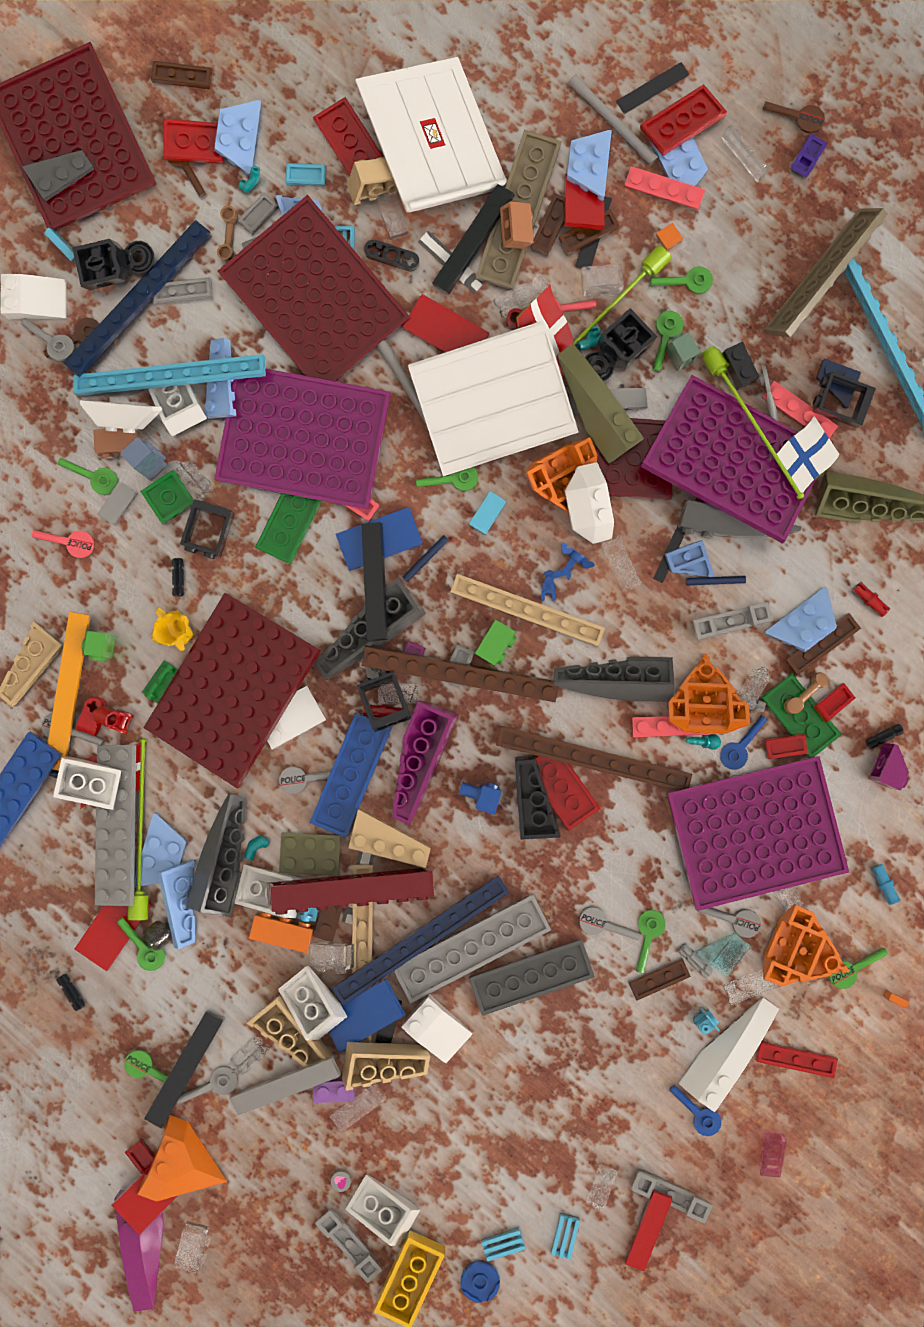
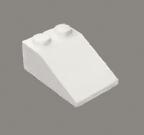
(33, 297)
(178, 406)
(298, 718)
(87, 782)
(253, 889)
(312, 1004)
(436, 1028)
(382, 1210)

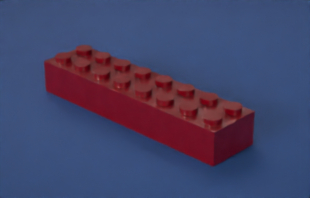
(349, 889)

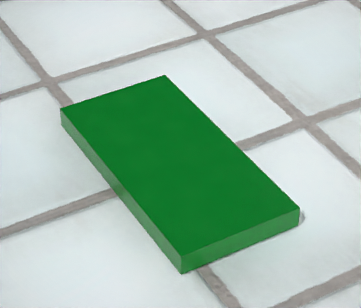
(287, 526)
(807, 721)

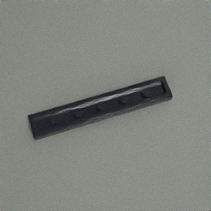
(472, 239)
(374, 582)
(183, 1069)

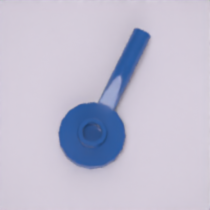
(735, 754)
(705, 1120)

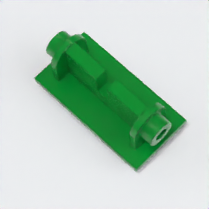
(159, 682)

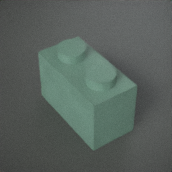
(683, 350)

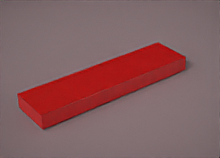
(796, 1059)
(648, 1230)

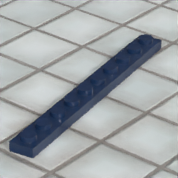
(137, 298)
(420, 940)

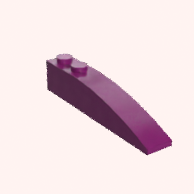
(420, 756)
(141, 1260)

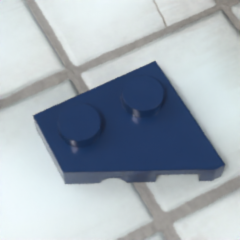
(842, 393)

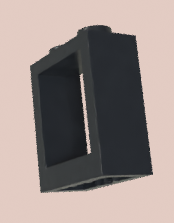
(861, 407)
(198, 506)
(389, 720)

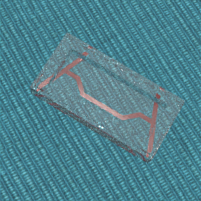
(388, 695)

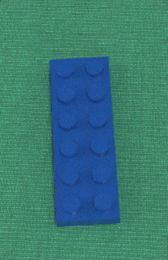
(349, 776)
(23, 778)

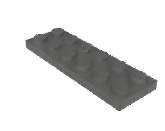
(531, 977)

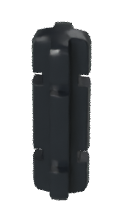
(177, 577)
(884, 736)
(70, 992)

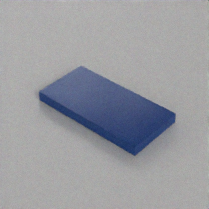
(398, 536)
(367, 1015)

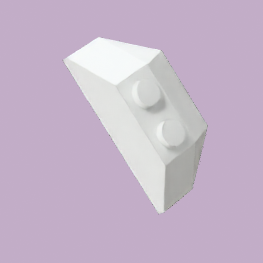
(120, 415)
(590, 504)

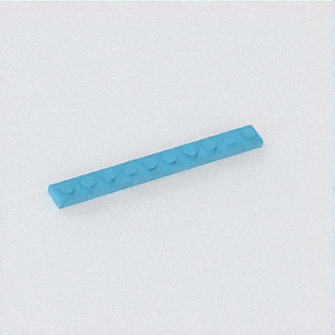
(886, 338)
(170, 375)

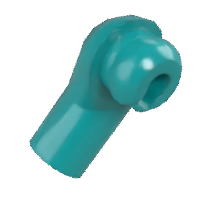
(253, 180)
(591, 339)
(255, 844)

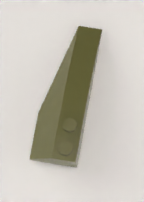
(599, 409)
(861, 498)

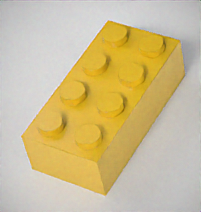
(409, 1279)

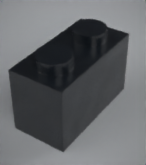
(740, 366)

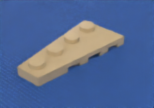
(34, 657)

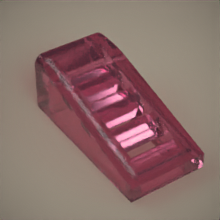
(773, 1141)

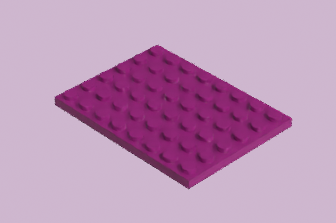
(304, 437)
(721, 459)
(757, 833)

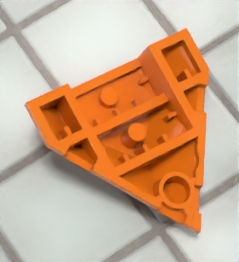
(554, 471)
(708, 702)
(800, 950)
(179, 1164)

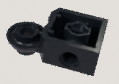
(109, 264)
(621, 344)

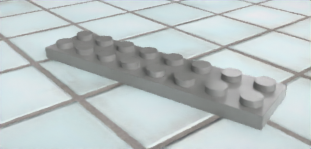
(116, 832)
(472, 948)

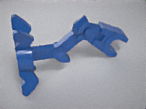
(548, 586)

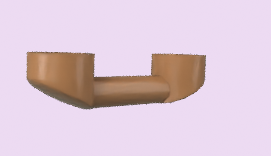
(230, 217)
(796, 704)

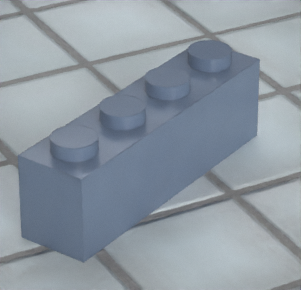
(144, 458)

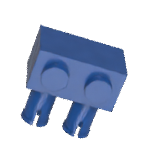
(486, 796)

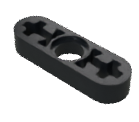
(395, 263)

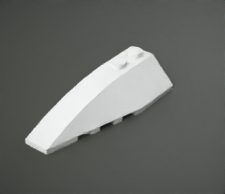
(725, 1058)

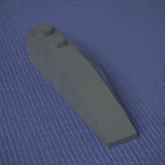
(713, 522)
(402, 611)
(623, 680)
(219, 863)

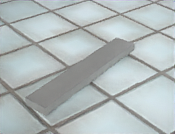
(285, 1085)

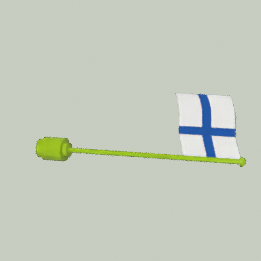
(803, 455)

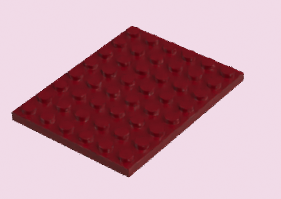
(66, 110)
(313, 293)
(231, 690)

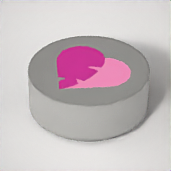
(341, 1180)

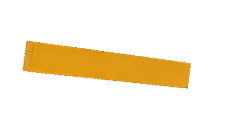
(68, 683)

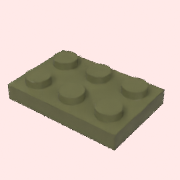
(310, 853)

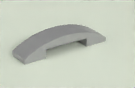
(627, 397)
(732, 620)
(683, 1200)
(350, 1243)

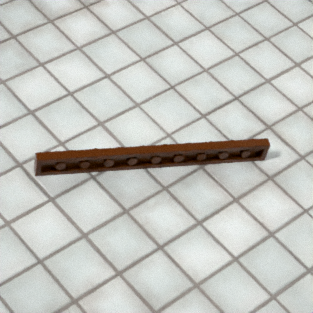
(459, 673)
(593, 759)

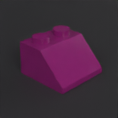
(890, 768)

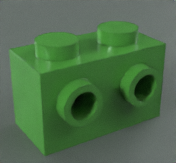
(495, 643)
(98, 645)

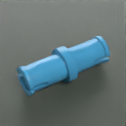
(886, 884)

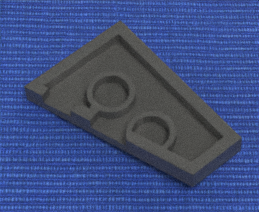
(58, 173)

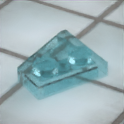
(725, 953)

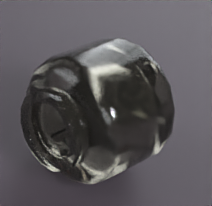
(157, 935)

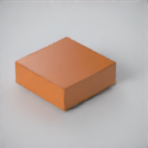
(669, 236)
(896, 999)

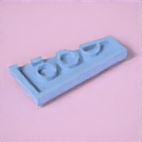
(218, 393)
(175, 889)

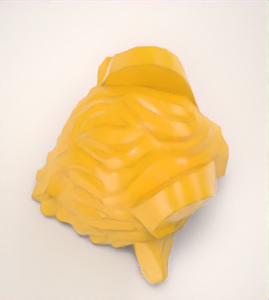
(171, 629)

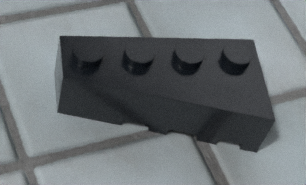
(534, 805)

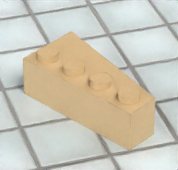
(367, 178)
(385, 840)
(278, 1024)
(382, 1062)

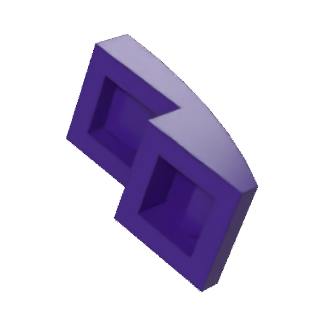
(808, 155)

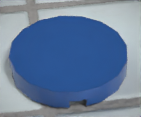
(480, 1281)

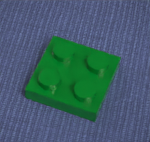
(167, 497)

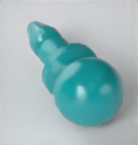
(712, 741)

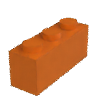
(282, 932)

